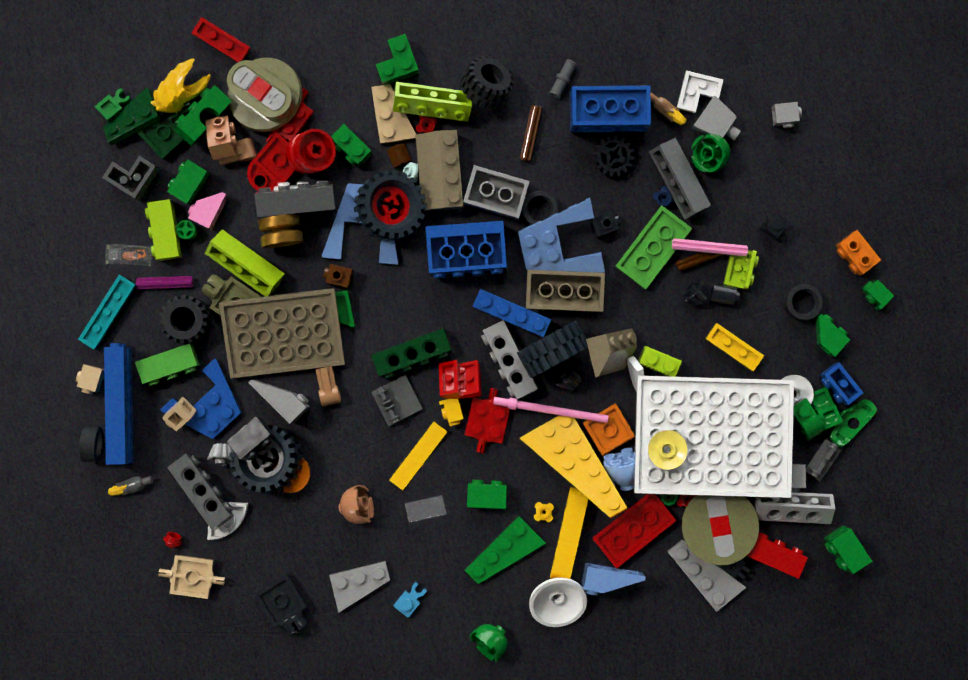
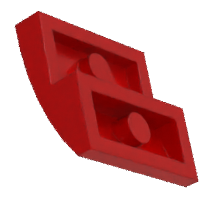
(459, 380)

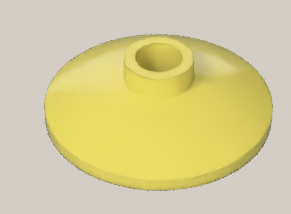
(677, 452)

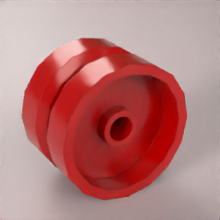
(311, 151)

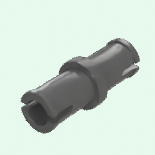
(563, 78)

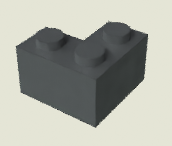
(132, 182)

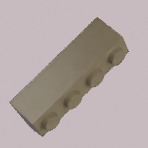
(439, 170)
(565, 290)

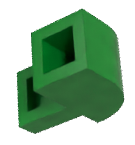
(808, 421)

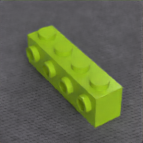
(431, 101)
(244, 263)

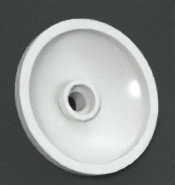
(557, 609)

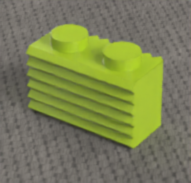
(659, 362)

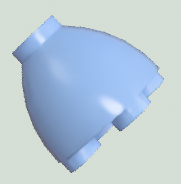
(621, 468)

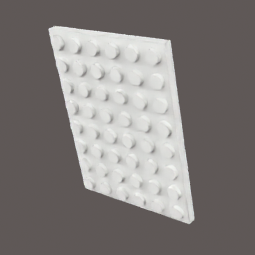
(732, 430)

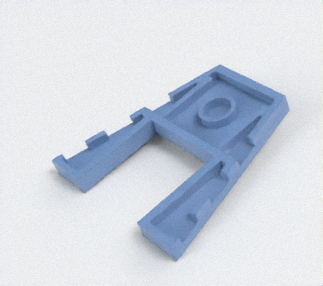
(346, 213)
(542, 244)

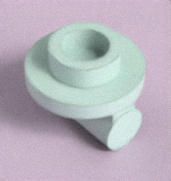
(411, 170)

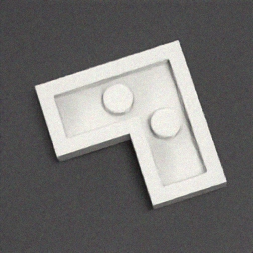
(696, 85)

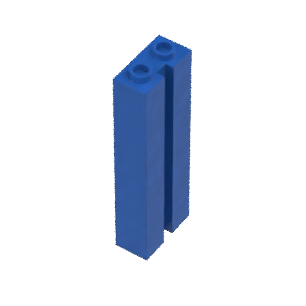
(118, 404)

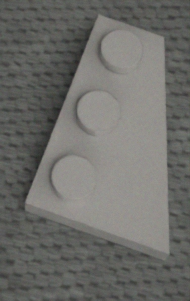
(358, 582)

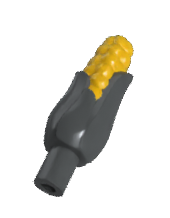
(130, 485)

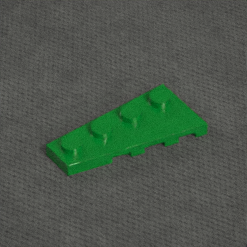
(506, 549)

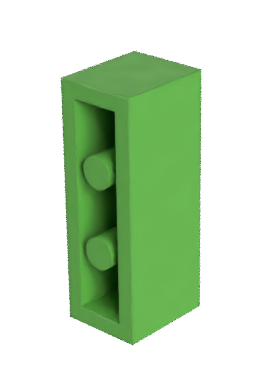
(167, 364)

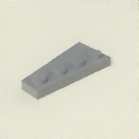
(709, 579)

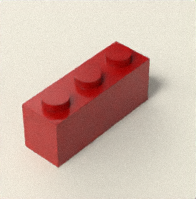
(778, 556)

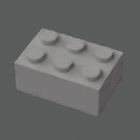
(496, 192)

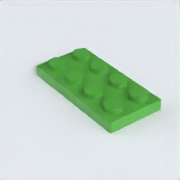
(652, 247)

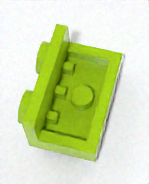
(740, 270)

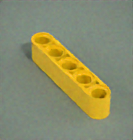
(569, 534)

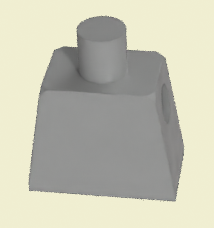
(717, 120)

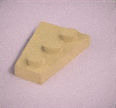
(391, 125)

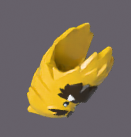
(173, 95)

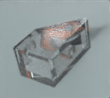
(128, 255)

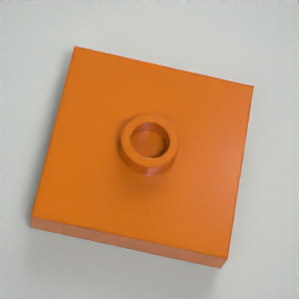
(610, 434)

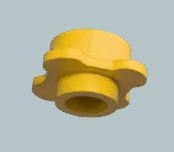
(539, 508)

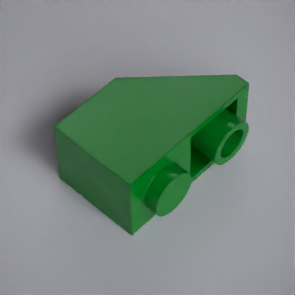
(829, 336)

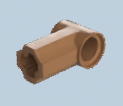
(244, 152)
(328, 392)

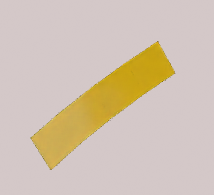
(418, 455)

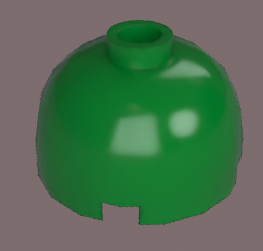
(710, 152)
(490, 641)

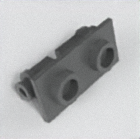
(823, 459)

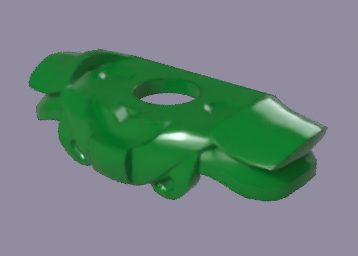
(862, 412)

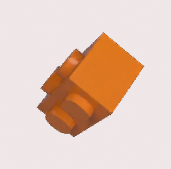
(857, 253)

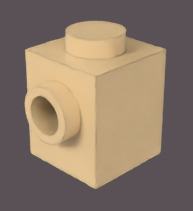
(90, 379)

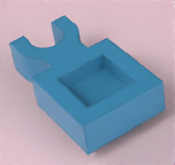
(408, 601)

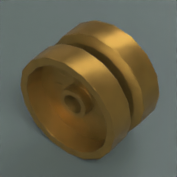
(280, 228)

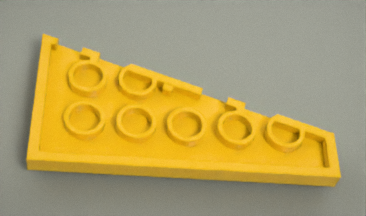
(571, 455)

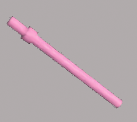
(512, 403)

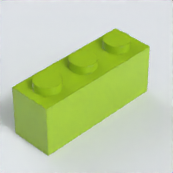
(163, 230)

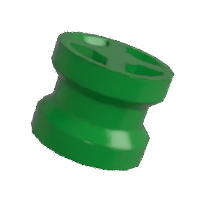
(185, 227)

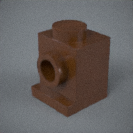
(343, 281)

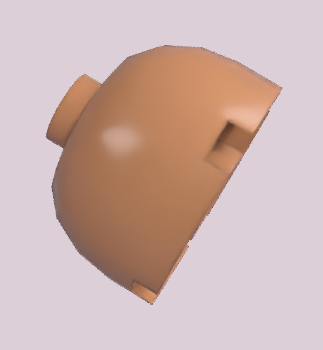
(356, 505)

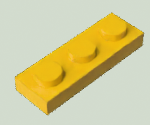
(734, 347)

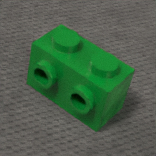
(351, 145)
(188, 182)
(486, 495)

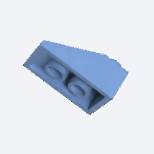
(605, 578)

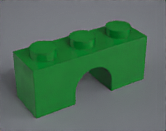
(212, 102)

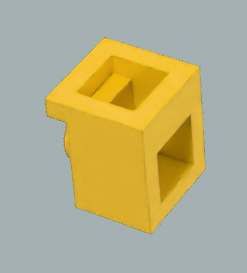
(452, 411)

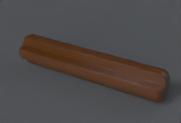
(531, 132)
(695, 260)

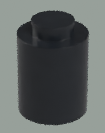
(724, 294)

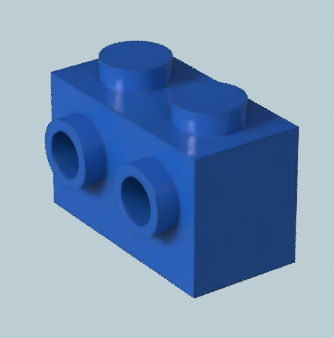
(841, 384)

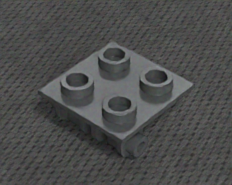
(396, 400)

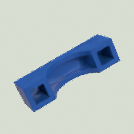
(511, 313)

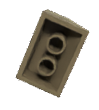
(611, 351)

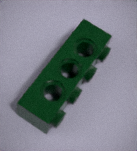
(381, 358)

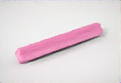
(710, 247)

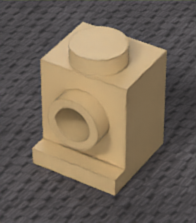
(179, 414)

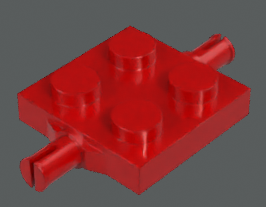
(297, 123)
(486, 420)

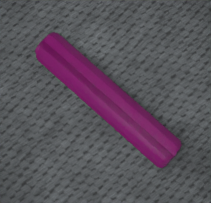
(164, 282)

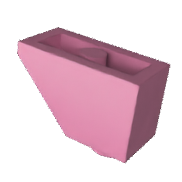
(207, 210)

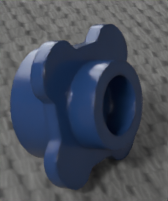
(659, 197)

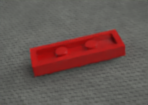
(221, 40)

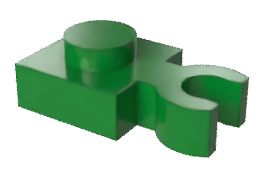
(110, 107)

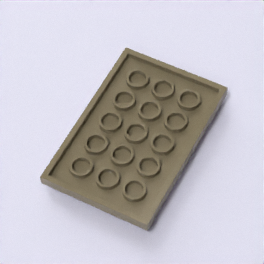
(282, 333)

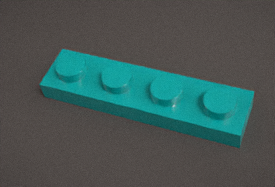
(107, 312)

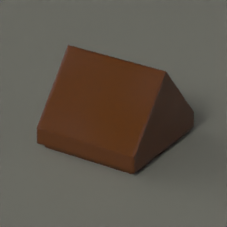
(398, 155)

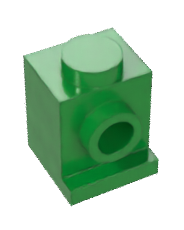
(877, 294)

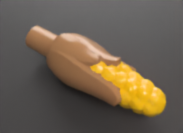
(666, 109)

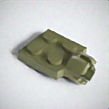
(226, 291)

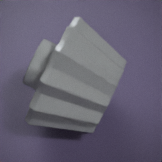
(220, 454)

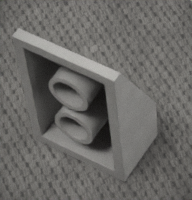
(286, 403)

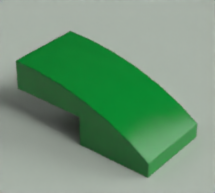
(826, 408)

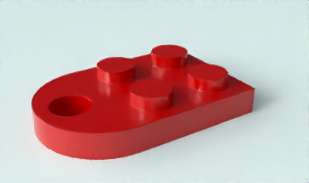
(271, 164)

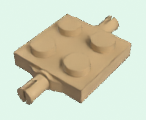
(191, 576)

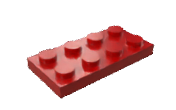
(634, 529)

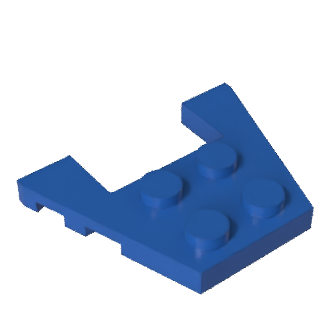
(215, 408)

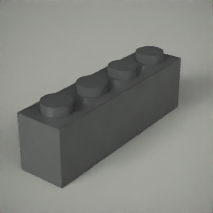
(680, 178)
(295, 199)

